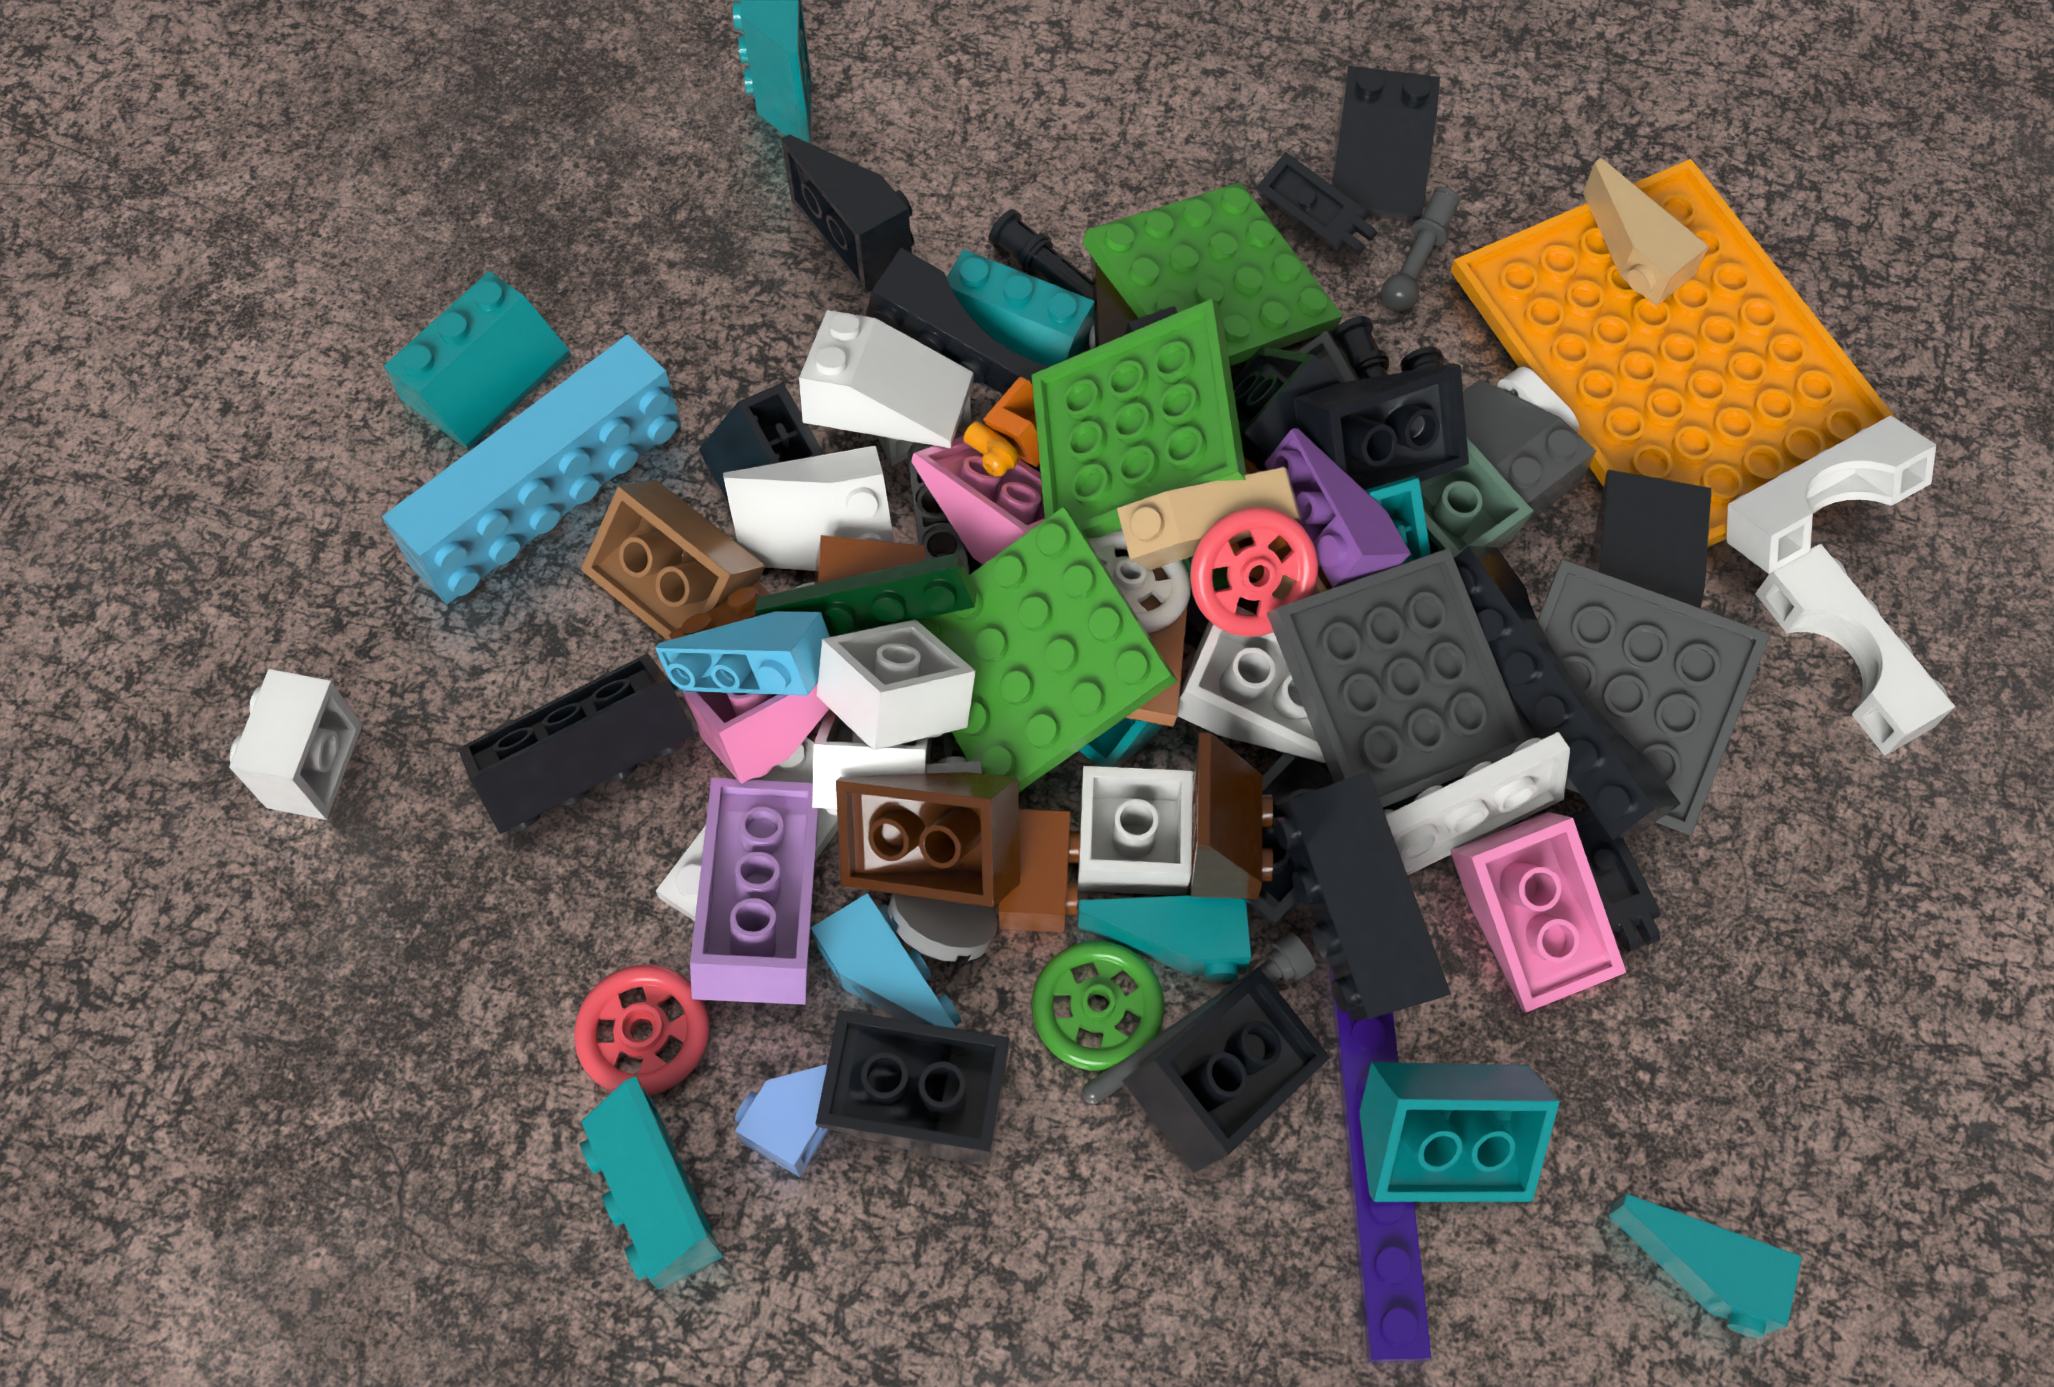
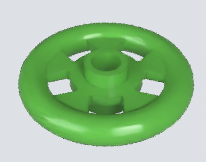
(1058, 980)

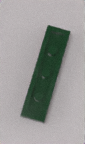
(881, 596)

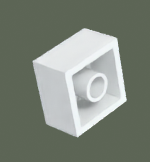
(895, 684)
(295, 744)
(1135, 831)

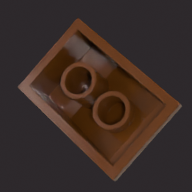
(1228, 824)
(930, 835)

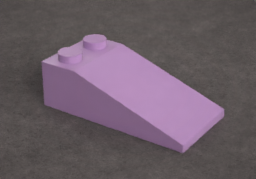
(755, 893)

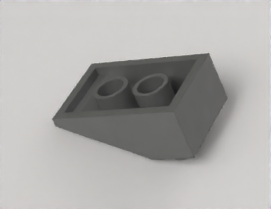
(1526, 445)

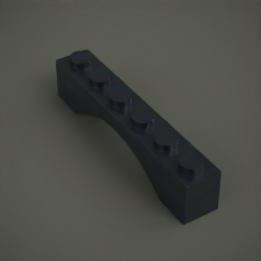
(922, 305)
(1602, 763)

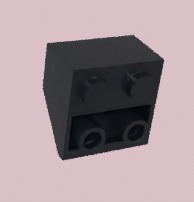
(758, 433)

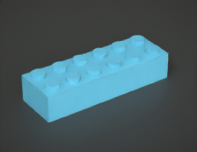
(535, 469)

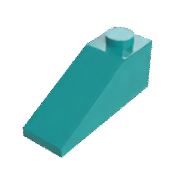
(1177, 931)
(1719, 1268)

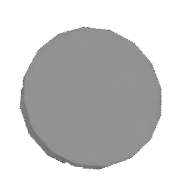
(943, 927)

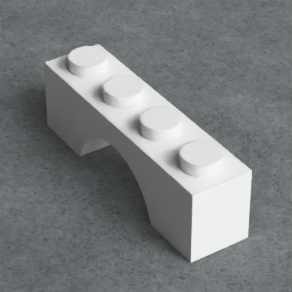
(1874, 465)
(1897, 692)

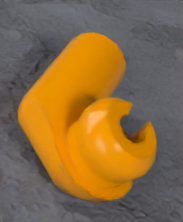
(996, 450)

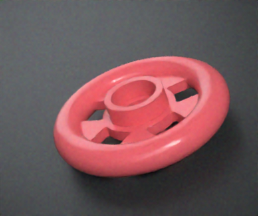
(1216, 552)
(605, 1004)

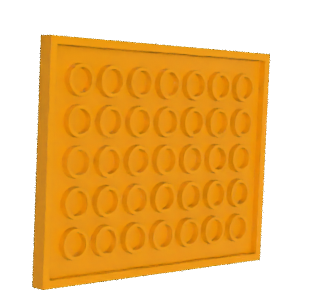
(1701, 389)

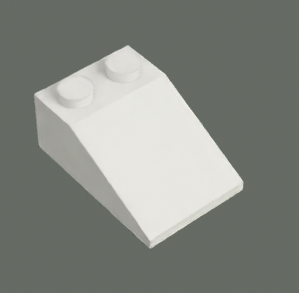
(881, 383)
(790, 504)
(1246, 693)
(844, 754)

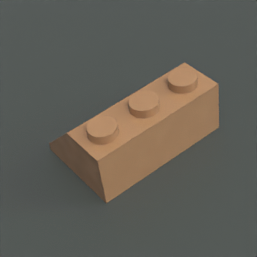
(665, 557)

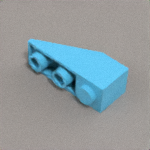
(751, 656)
(874, 965)

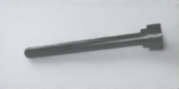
(1286, 961)

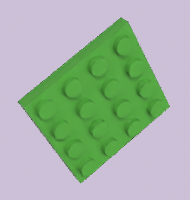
(1219, 251)
(1138, 419)
(1050, 653)

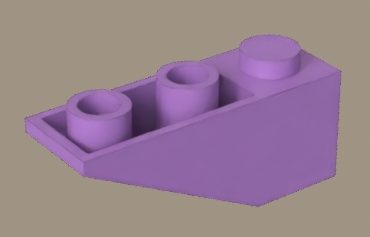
(1344, 522)

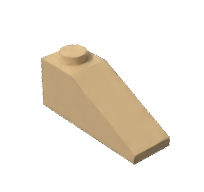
(1644, 240)
(1173, 522)

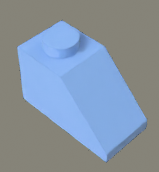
(783, 1119)

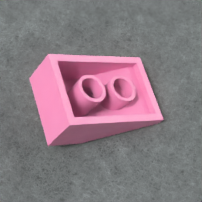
(982, 508)
(754, 729)
(1539, 909)

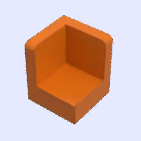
(1015, 420)

